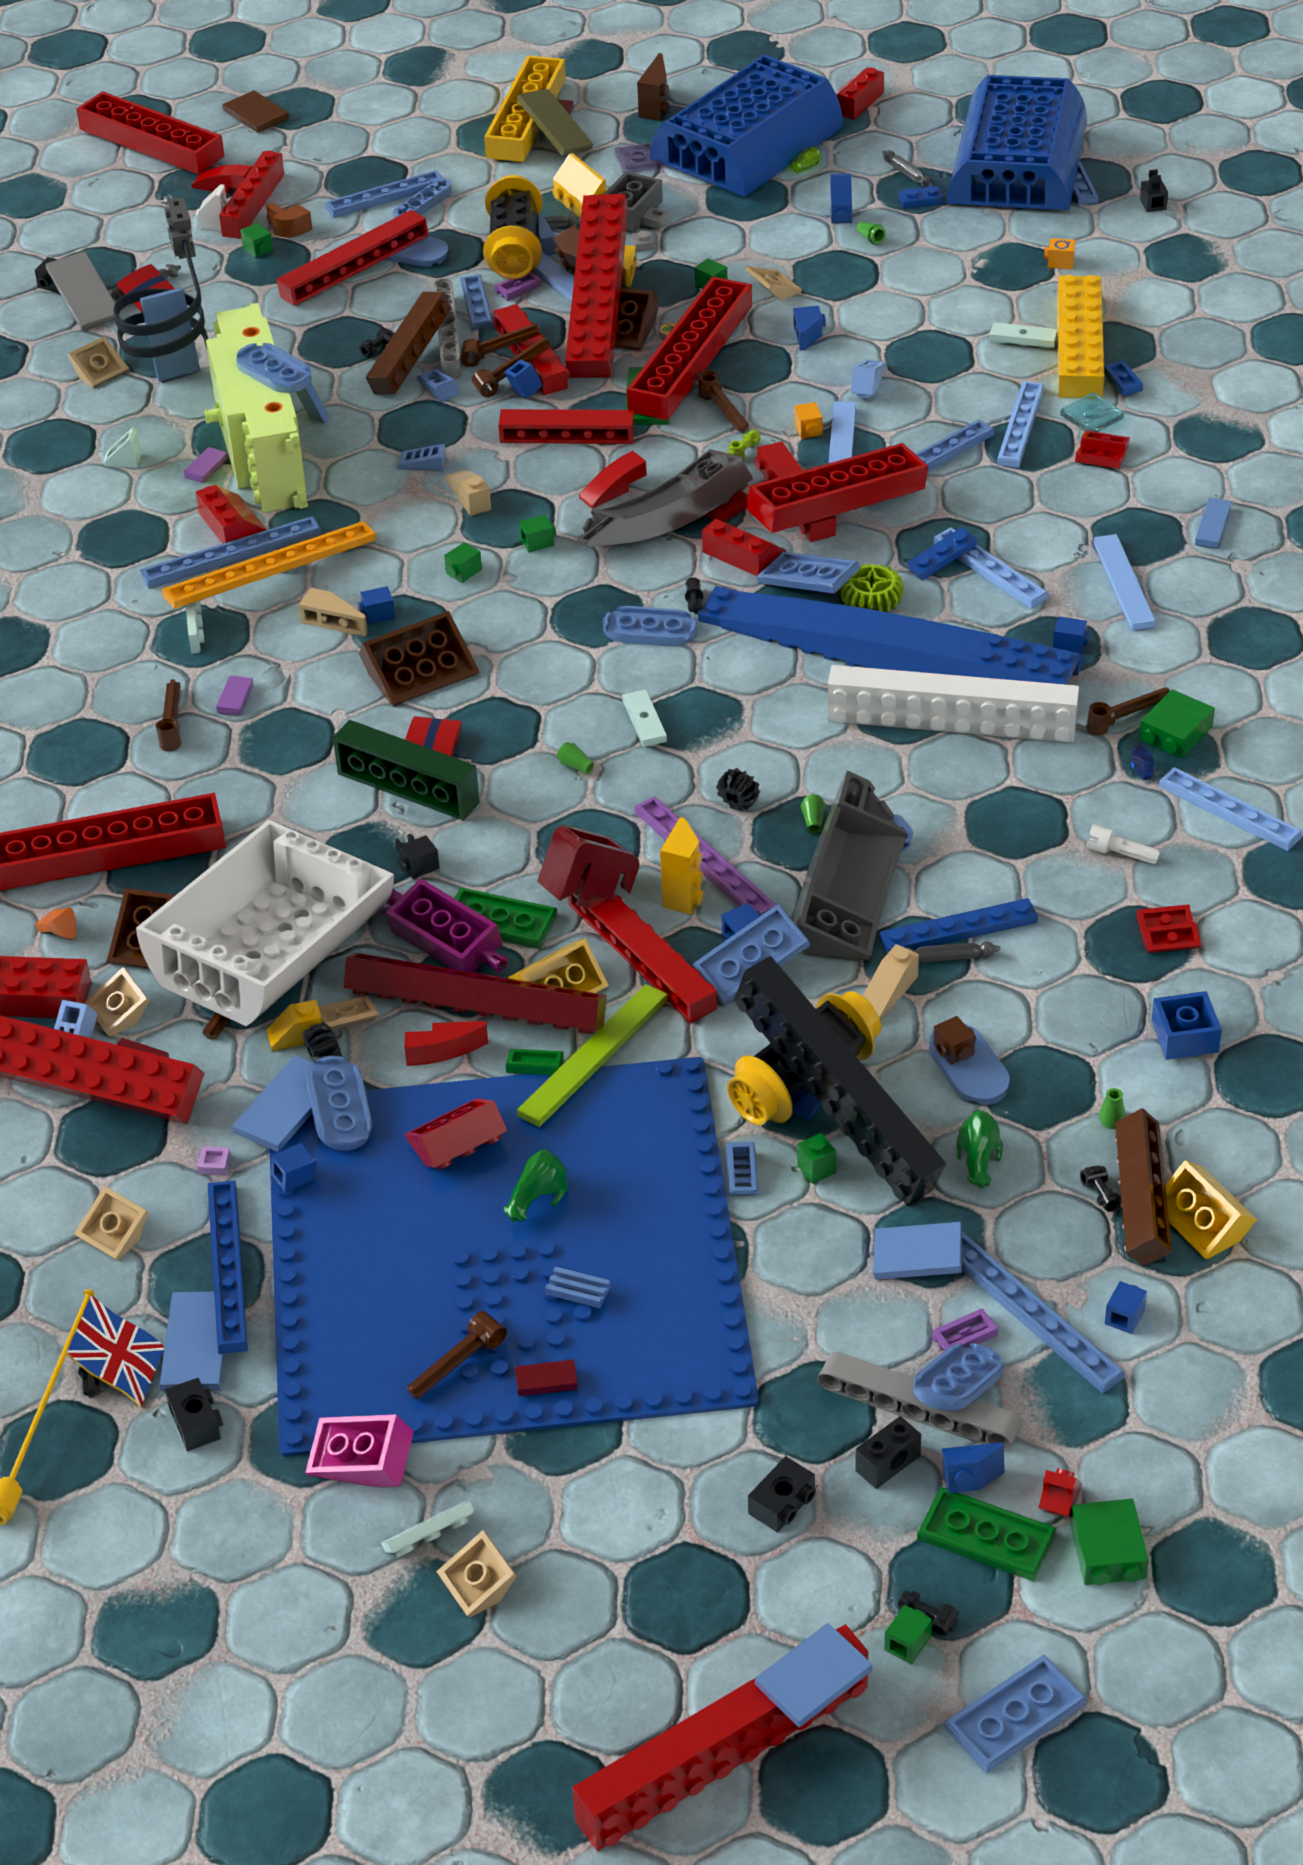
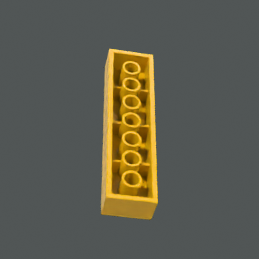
(512, 128)
(1080, 336)

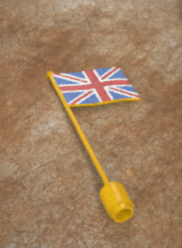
(107, 1350)

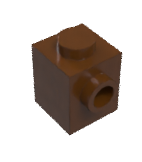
(954, 1040)

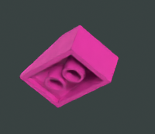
(361, 1450)

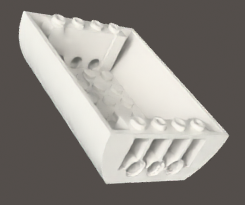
(240, 908)

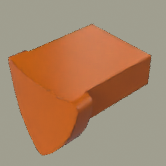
(60, 922)

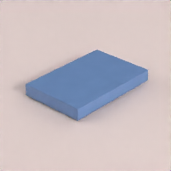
(918, 1250)
(813, 1674)

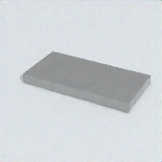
(82, 290)

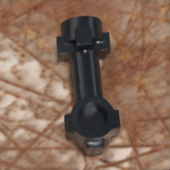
(370, 347)
(1097, 1177)
(942, 1619)

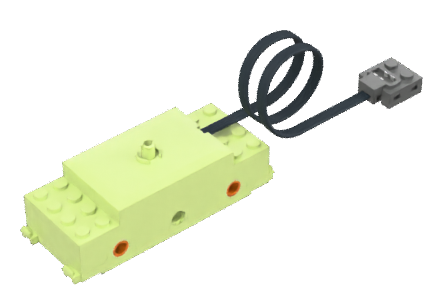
(254, 419)

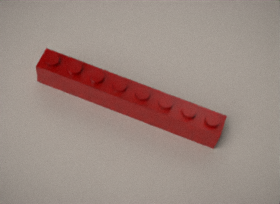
(352, 257)
(649, 954)

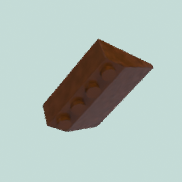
(418, 659)

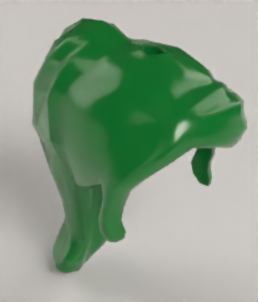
(979, 1137)
(542, 1175)

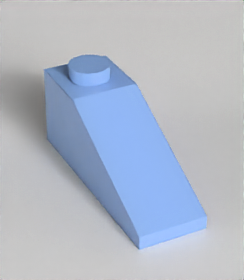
(867, 377)
(76, 1018)

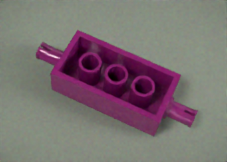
(445, 928)

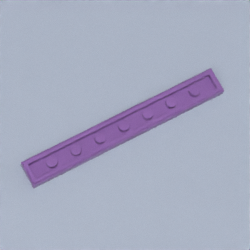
(713, 865)

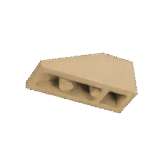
(470, 491)
(331, 612)
(892, 979)

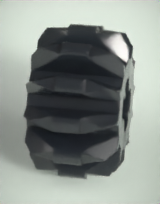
(738, 789)
(320, 1042)

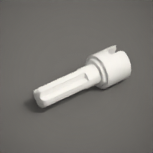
(1108, 841)

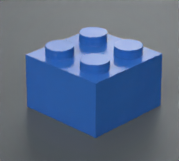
(1186, 1025)

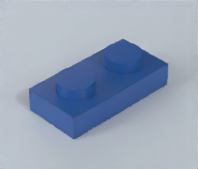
(920, 197)
(1123, 378)

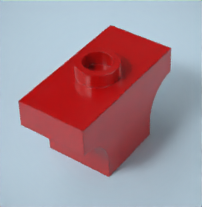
(1059, 1492)

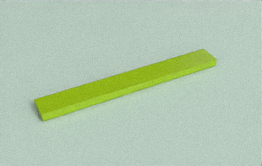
(592, 1055)

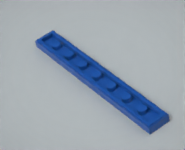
(227, 1268)

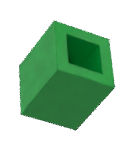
(256, 240)
(706, 270)
(537, 533)
(463, 562)
(816, 1158)
(908, 1634)

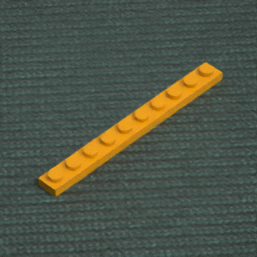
(268, 564)

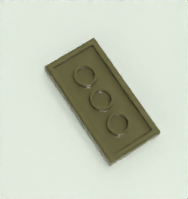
(555, 122)

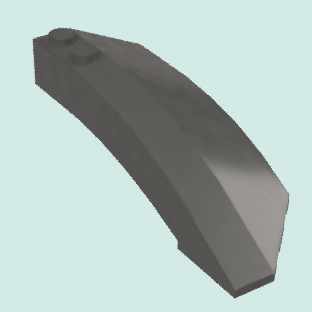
(672, 505)
(849, 873)

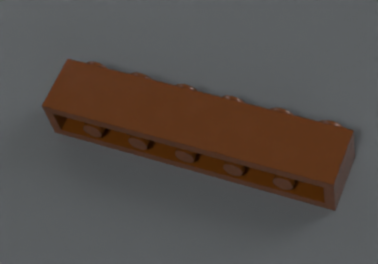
(408, 343)
(1142, 1187)

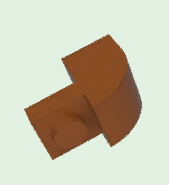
(289, 222)

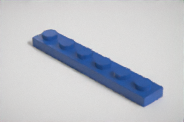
(961, 926)

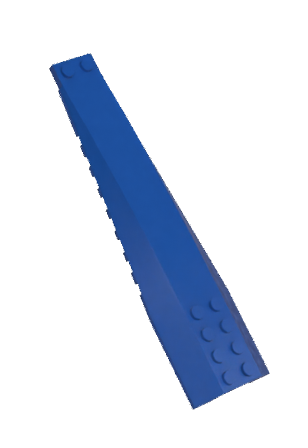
(886, 639)

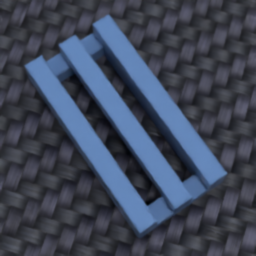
(579, 1284)

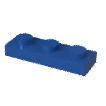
(942, 553)

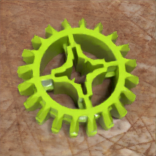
(873, 588)

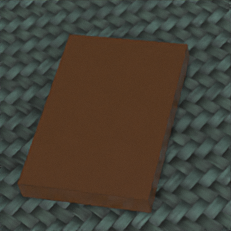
(255, 111)

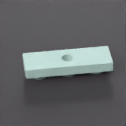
(1023, 335)
(195, 622)
(644, 718)
(428, 1529)

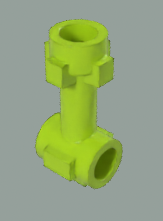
(749, 440)

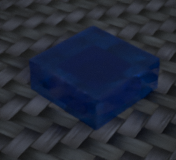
(1142, 762)

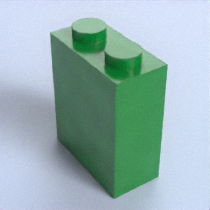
(1176, 723)
(1109, 1542)

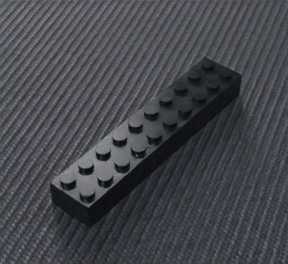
(839, 1081)

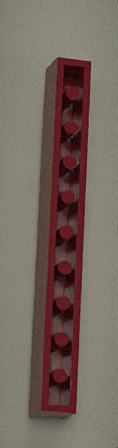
(475, 992)

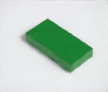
(534, 1061)

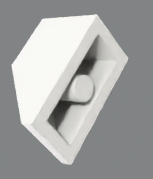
(211, 208)

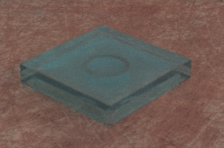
(1092, 413)

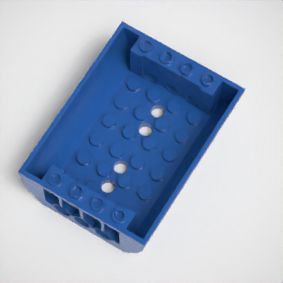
(750, 126)
(1020, 128)

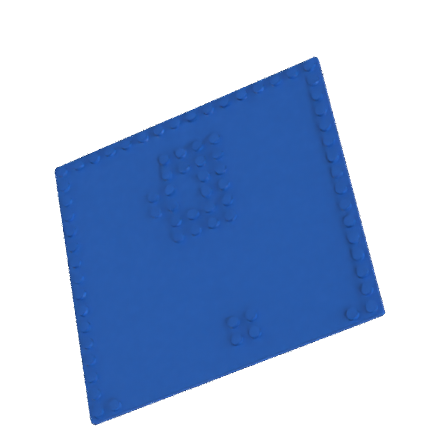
(397, 1257)

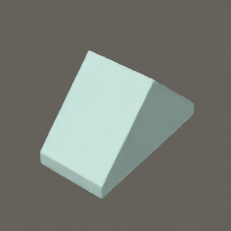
(125, 451)

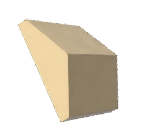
(774, 282)
(97, 362)
(118, 1003)
(348, 1012)
(112, 1224)
(477, 1575)

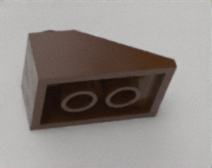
(653, 91)
(567, 247)
(635, 317)
(134, 910)

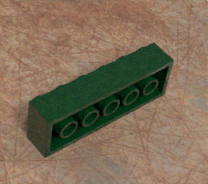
(406, 769)

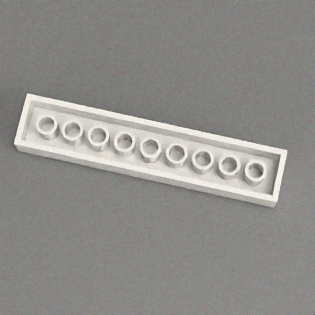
(952, 703)

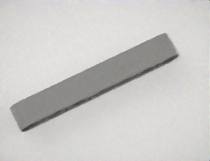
(448, 333)
(894, 1393)

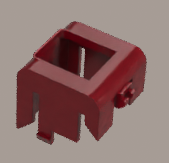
(586, 854)

